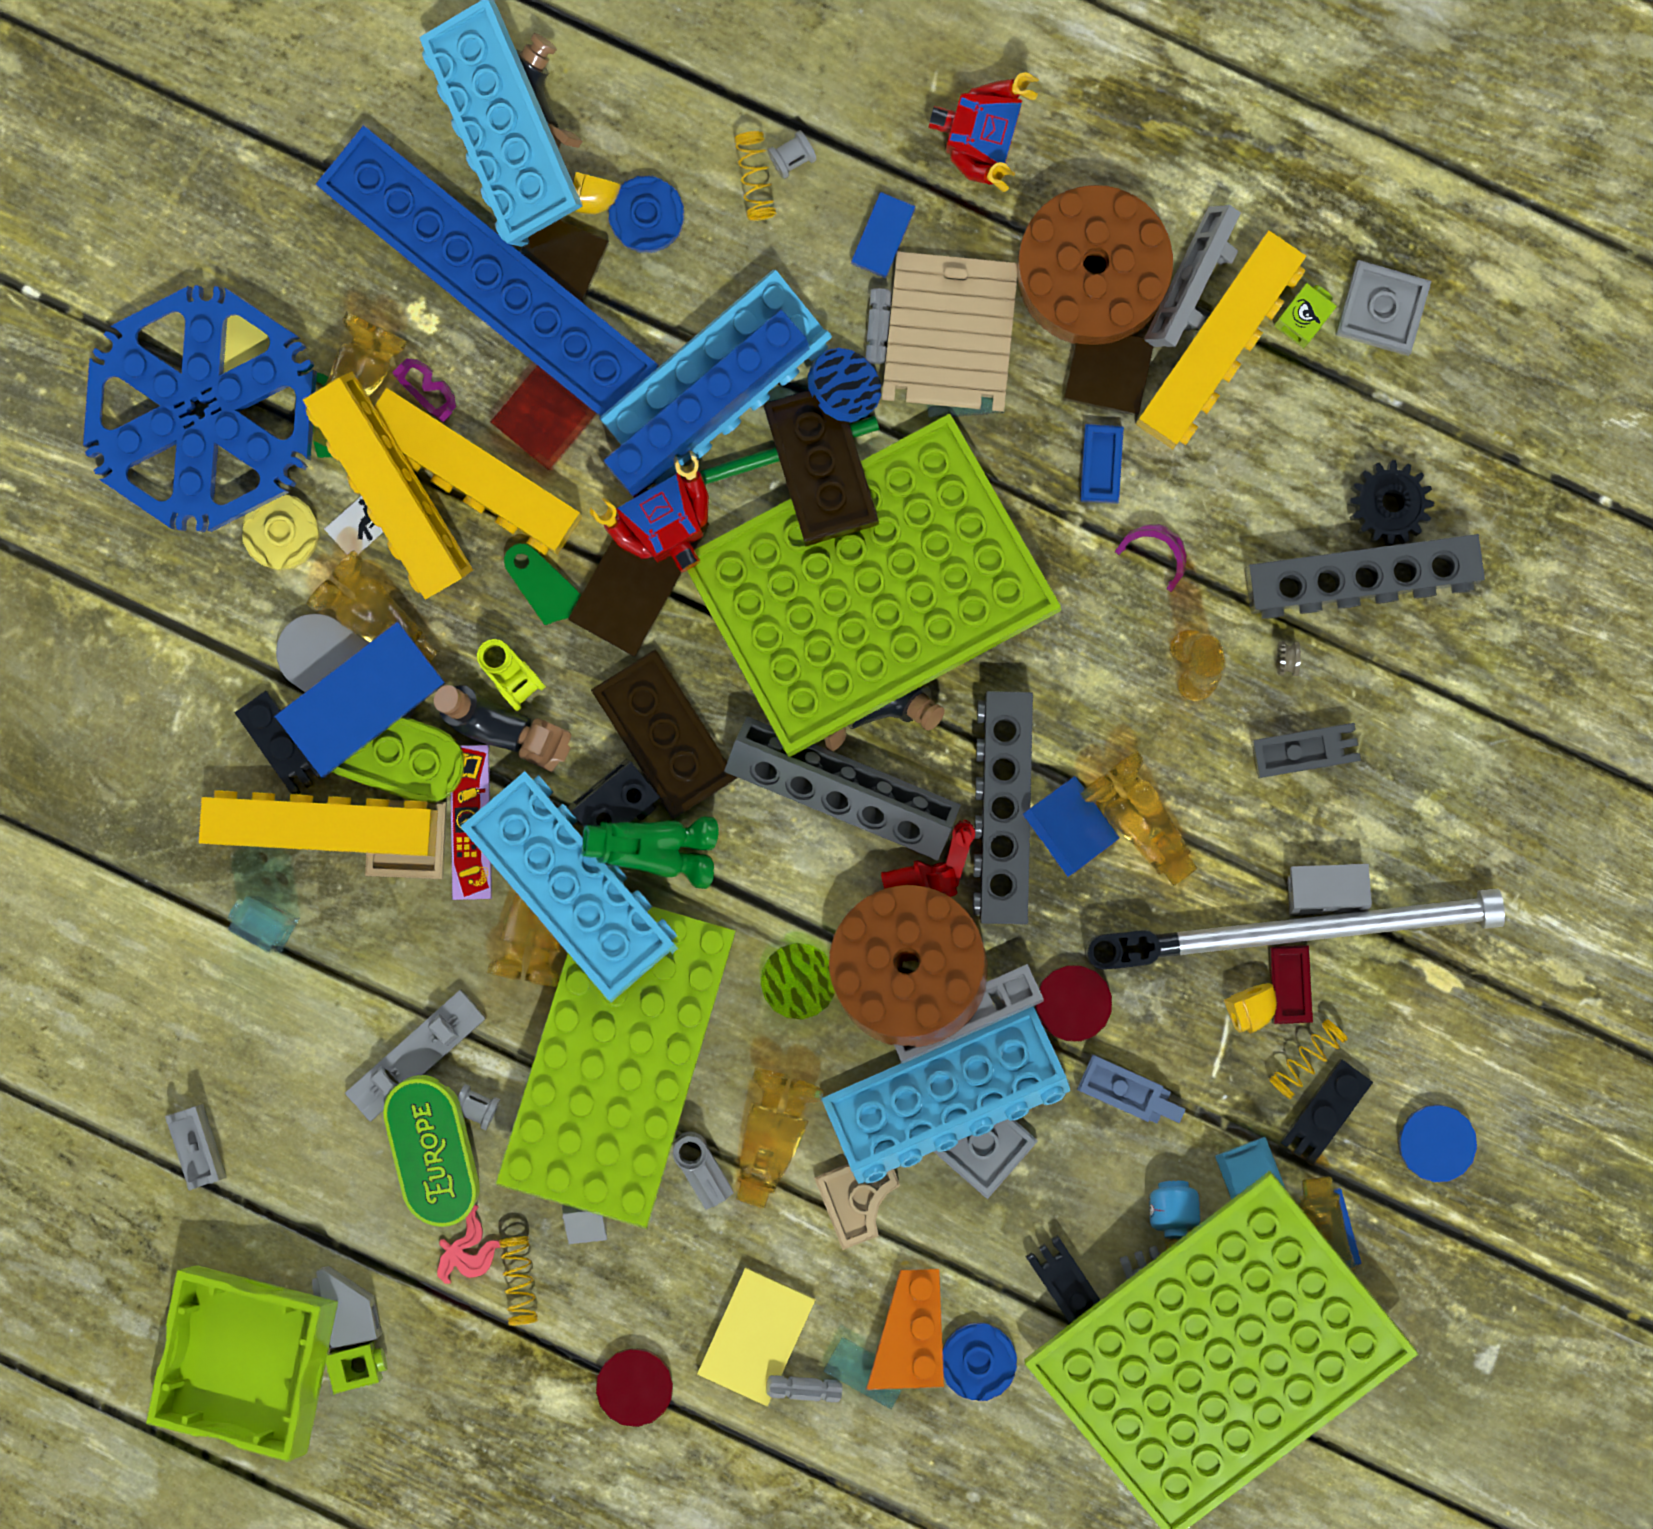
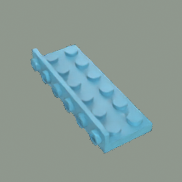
(499, 122)
(706, 351)
(569, 893)
(946, 1096)

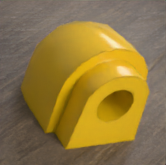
(595, 193)
(1252, 1007)

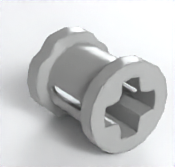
(791, 154)
(477, 1107)

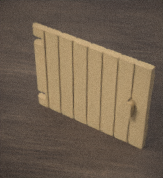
(950, 334)

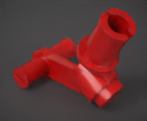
(940, 876)

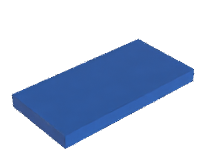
(360, 699)

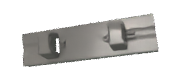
(1206, 249)
(1010, 995)
(417, 1053)

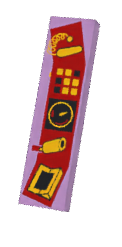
(469, 865)

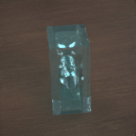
(262, 923)

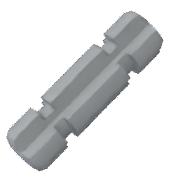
(878, 326)
(804, 1388)

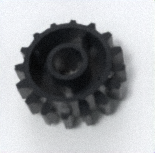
(1407, 491)

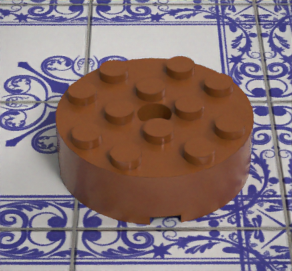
(1101, 227)
(902, 927)

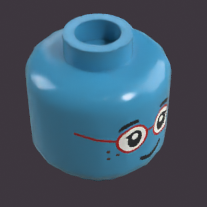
(1174, 1208)

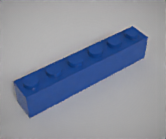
(707, 403)

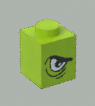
(1306, 314)

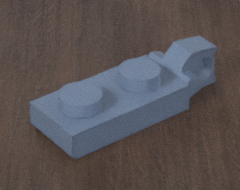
(1128, 1091)

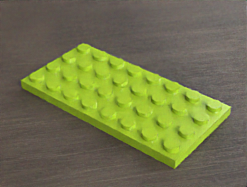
(616, 1079)

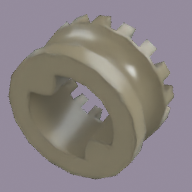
(1290, 658)

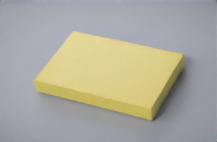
(756, 1335)

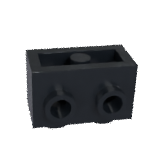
(610, 798)

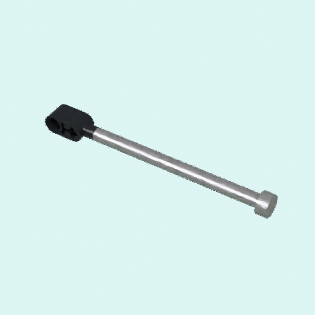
(1486, 909)

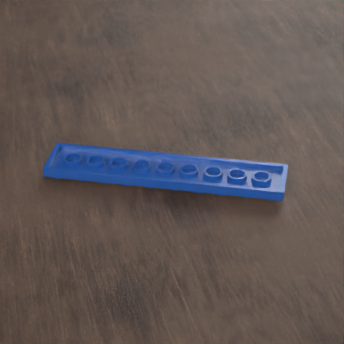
(484, 272)

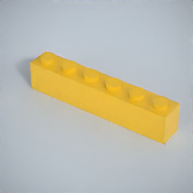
(1221, 340)
(478, 476)
(387, 485)
(318, 825)

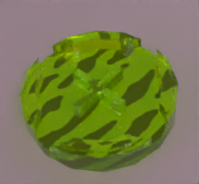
(797, 981)

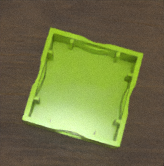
(242, 1362)

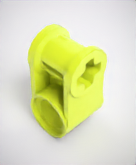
(510, 674)

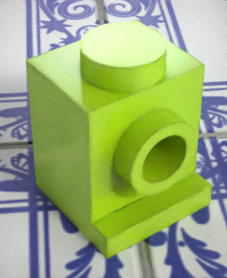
(344, 1375)

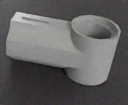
(703, 1173)

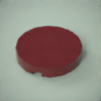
(1074, 1003)
(634, 1387)

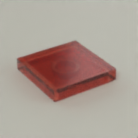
(543, 418)

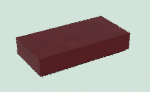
(1291, 984)

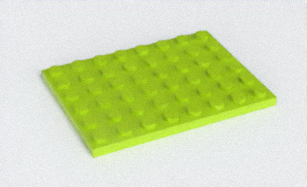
(880, 609)
(1221, 1355)

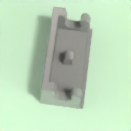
(1329, 889)
(195, 1147)

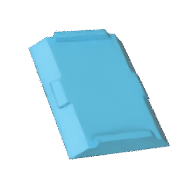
(1246, 1165)

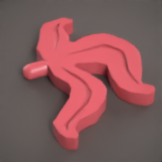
(466, 1263)

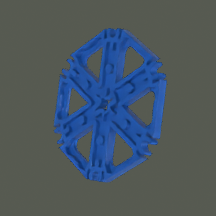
(196, 436)

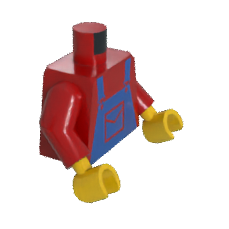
(984, 128)
(662, 518)

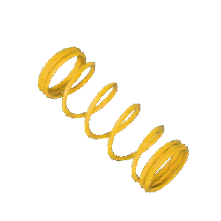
(750, 138)
(1281, 1086)
(522, 1319)

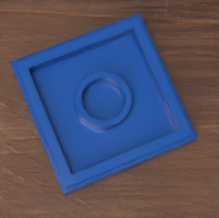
(1071, 826)

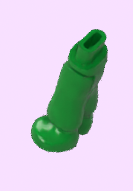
(655, 847)

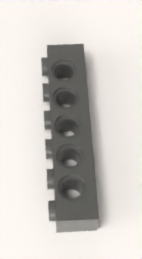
(1460, 553)
(1017, 710)
(844, 789)

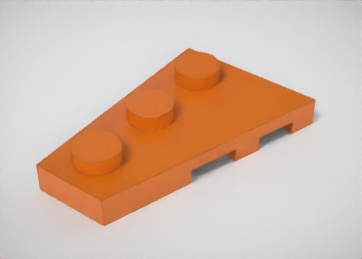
(912, 1335)

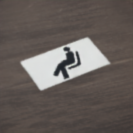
(354, 528)

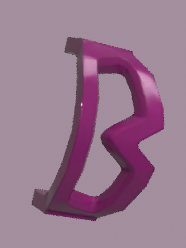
(440, 413)
(1165, 534)

